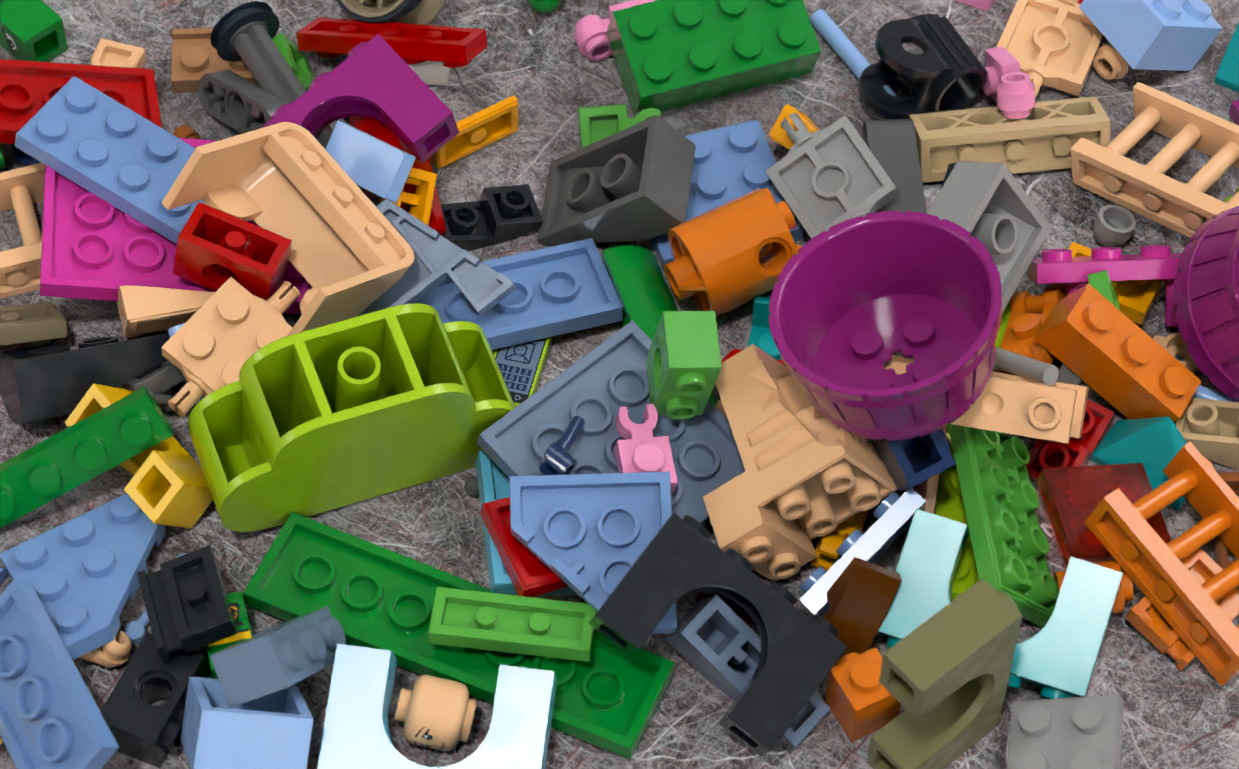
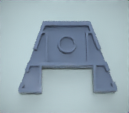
(434, 262)

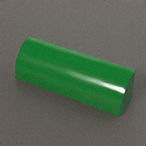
(640, 287)

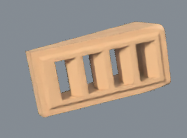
(155, 308)

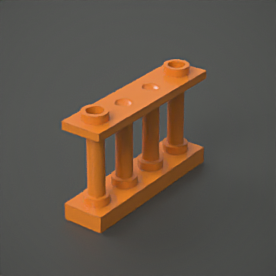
(1158, 565)

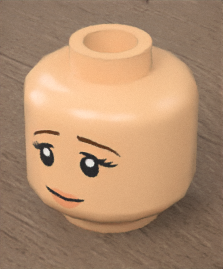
(436, 713)

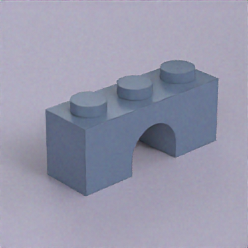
(278, 656)

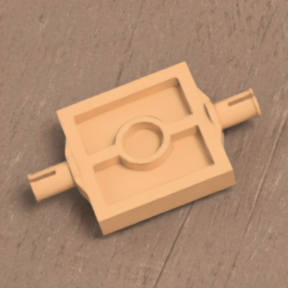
(1052, 43)
(223, 336)

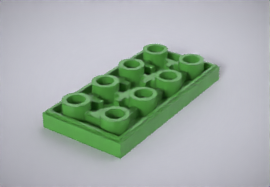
(1004, 519)

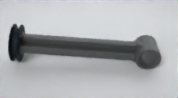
(247, 36)

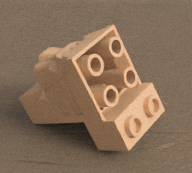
(797, 464)

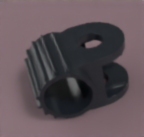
(935, 81)

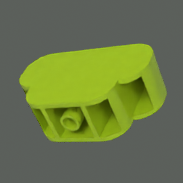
(347, 415)

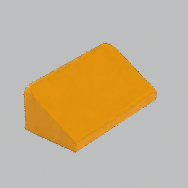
(479, 131)

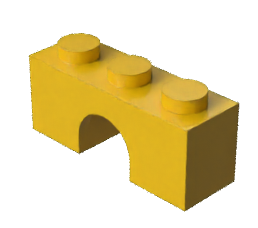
(165, 477)

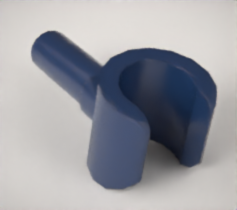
(556, 458)

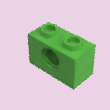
(683, 363)

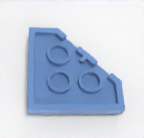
(591, 527)
(87, 570)

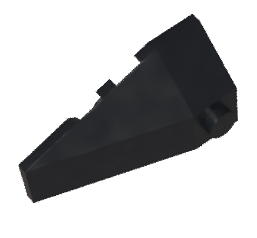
(52, 380)

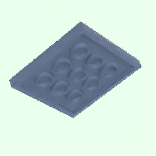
(595, 390)

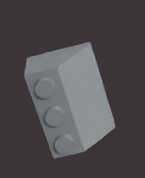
(998, 213)

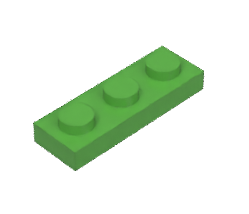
(512, 624)

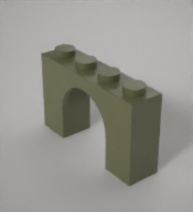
(949, 680)

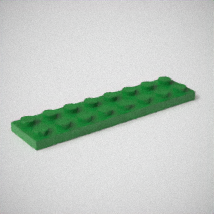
(389, 606)

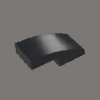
(496, 218)

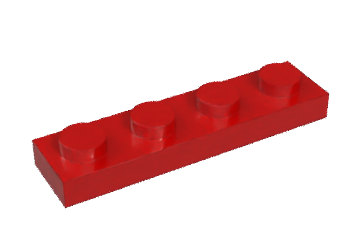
(412, 42)

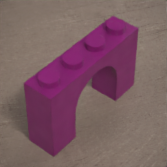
(376, 86)

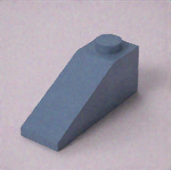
(728, 655)

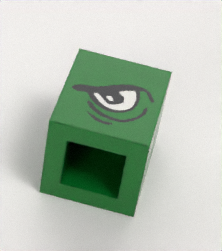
(31, 30)

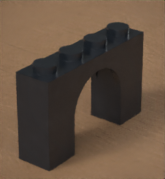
(793, 647)

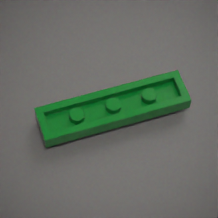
(80, 453)

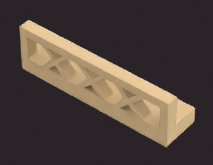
(1022, 145)

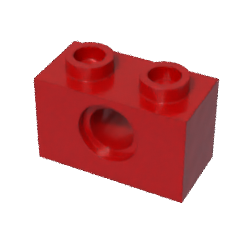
(223, 246)

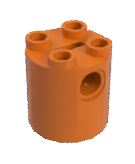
(731, 252)

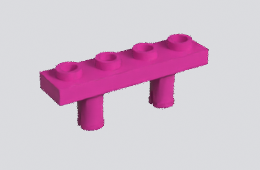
(1150, 264)

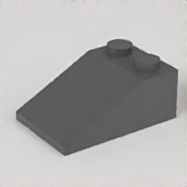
(619, 187)

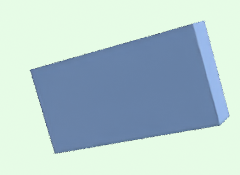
(370, 161)

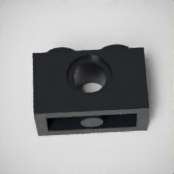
(145, 729)

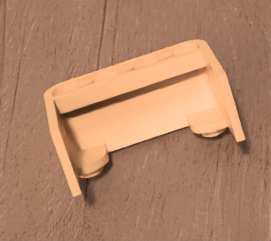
(303, 194)

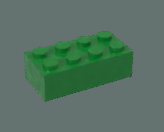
(708, 48)

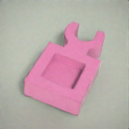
(641, 449)

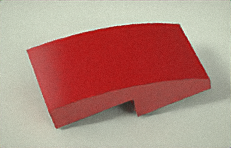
(1078, 450)

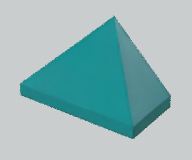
(1142, 441)

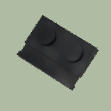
(187, 603)

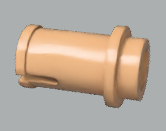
(1110, 63)

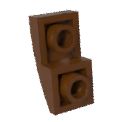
(860, 603)

